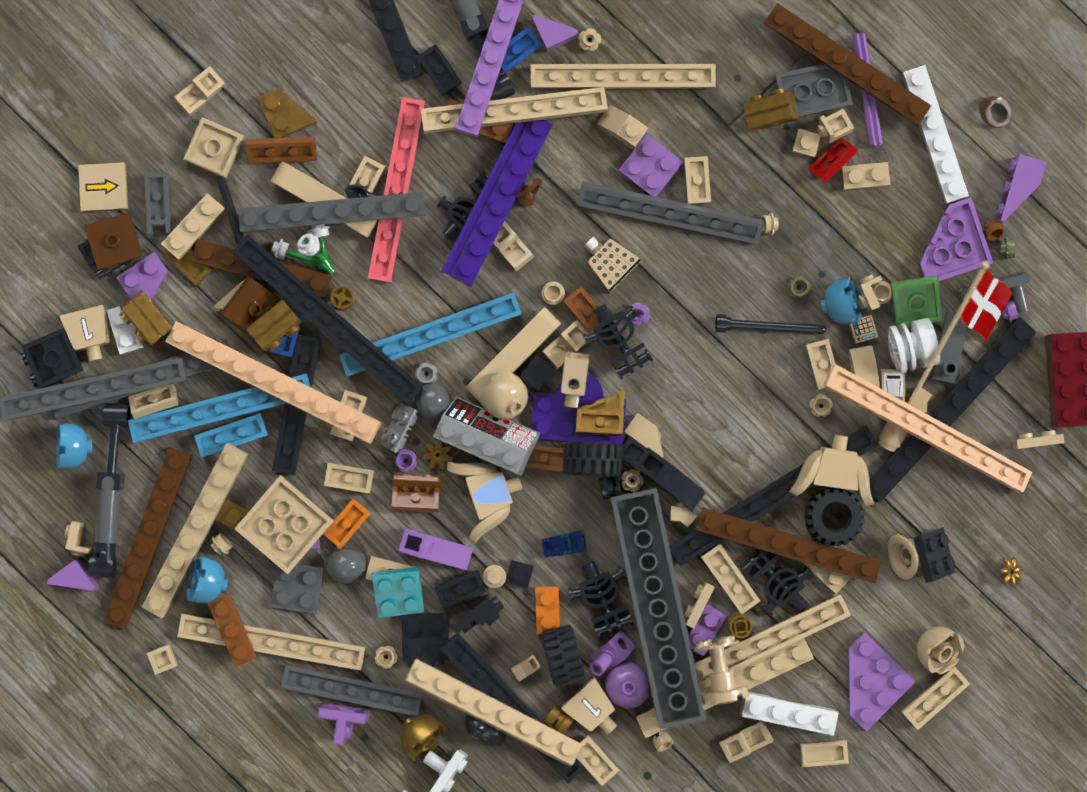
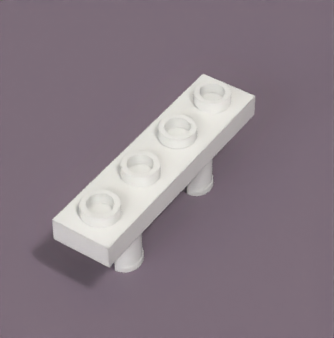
(445, 769)

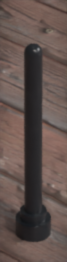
(725, 323)

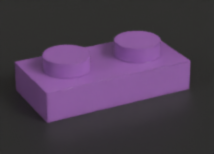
(706, 627)

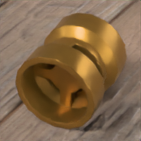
(739, 625)
(563, 722)

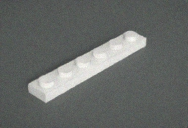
(937, 137)

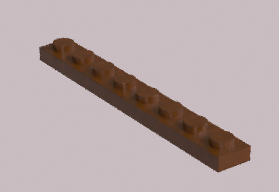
(847, 64)
(147, 538)
(788, 545)

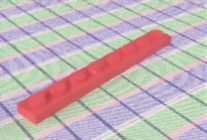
(397, 183)

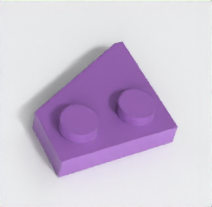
(144, 276)

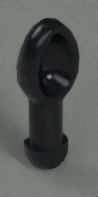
(358, 191)

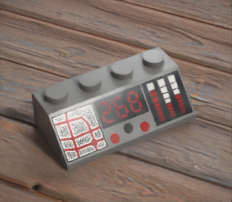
(486, 436)

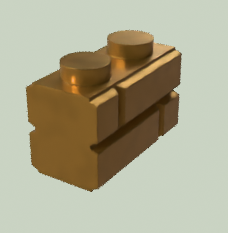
(771, 110)
(145, 317)
(275, 326)

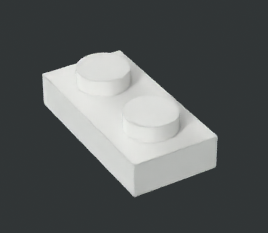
(123, 333)

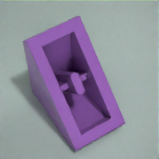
(553, 33)
(74, 576)

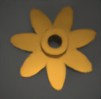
(432, 455)
(1010, 571)

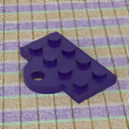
(559, 422)

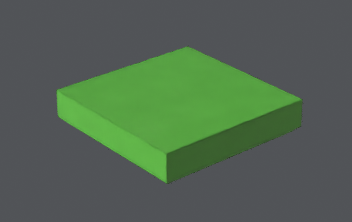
(916, 300)

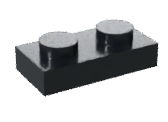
(439, 69)
(460, 589)

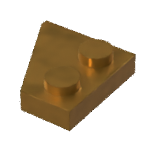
(284, 114)

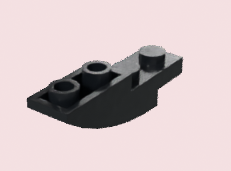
(662, 473)

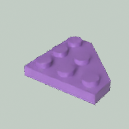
(956, 243)
(873, 681)

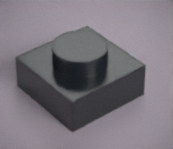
(519, 574)

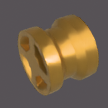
(339, 296)

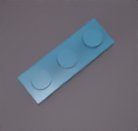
(233, 433)

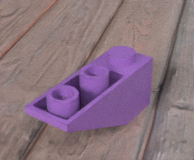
(1023, 180)
(435, 549)

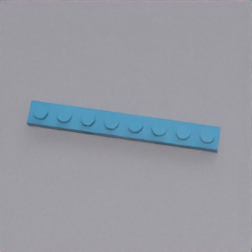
(440, 331)
(205, 412)

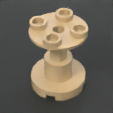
(722, 679)

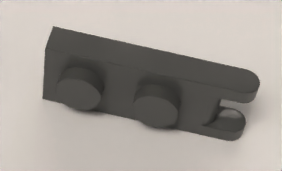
(157, 202)

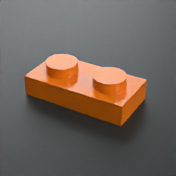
(347, 523)
(547, 608)

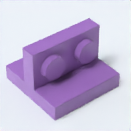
(345, 717)

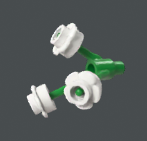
(308, 245)

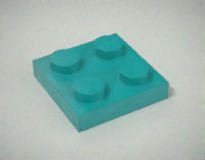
(398, 592)

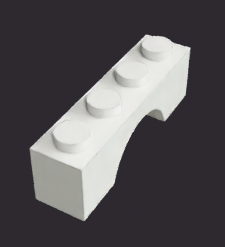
(789, 713)

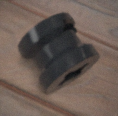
(607, 487)

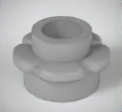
(426, 367)

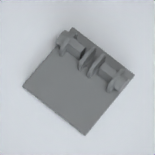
(402, 418)

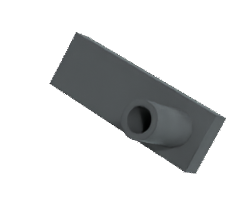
(1016, 285)
(951, 352)

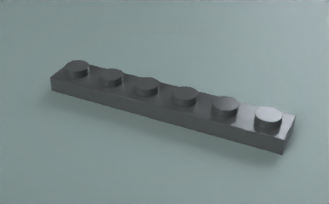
(351, 690)

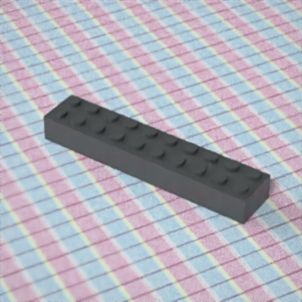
(658, 609)

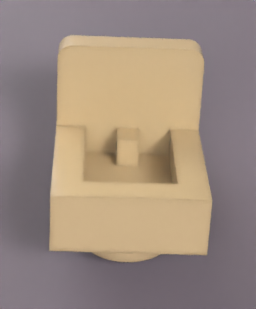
(835, 126)
(866, 294)
(74, 535)

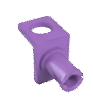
(610, 654)

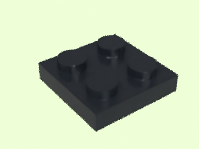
(934, 555)

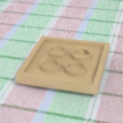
(284, 524)

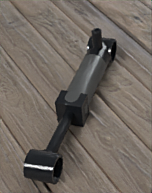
(474, 28)
(109, 485)

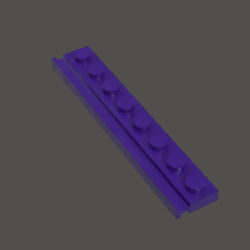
(496, 200)

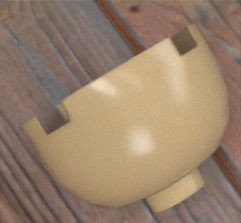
(504, 396)
(939, 649)

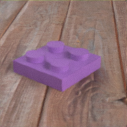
(650, 166)

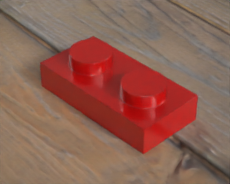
(832, 160)

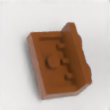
(415, 493)

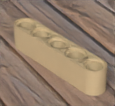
(311, 191)
(517, 351)

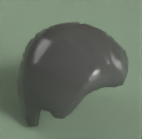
(432, 402)
(346, 565)

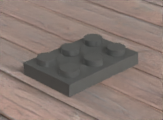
(816, 89)

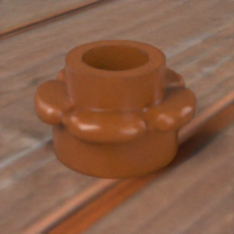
(993, 229)

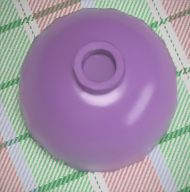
(627, 685)

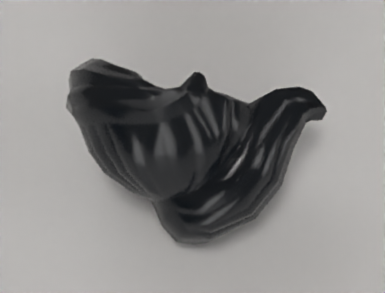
(483, 732)

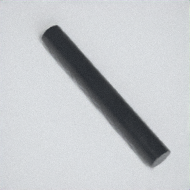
(230, 209)

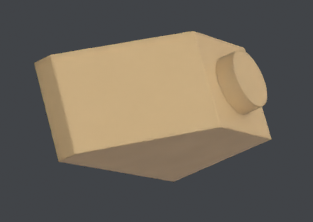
(623, 127)

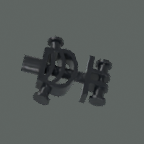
(457, 225)
(606, 319)
(593, 577)
(792, 596)

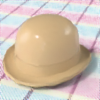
(903, 556)

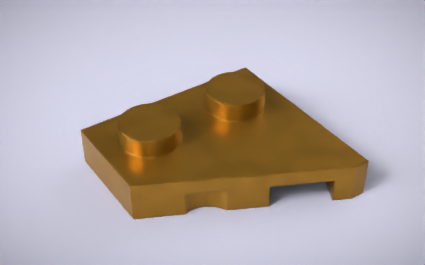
(602, 417)

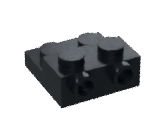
(51, 359)
(484, 612)
(424, 637)

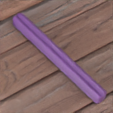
(869, 102)

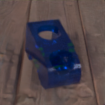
(564, 544)

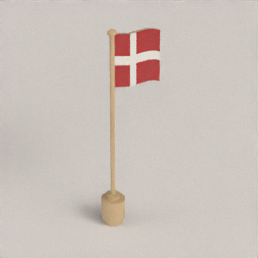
(979, 312)

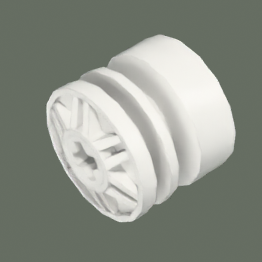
(913, 345)

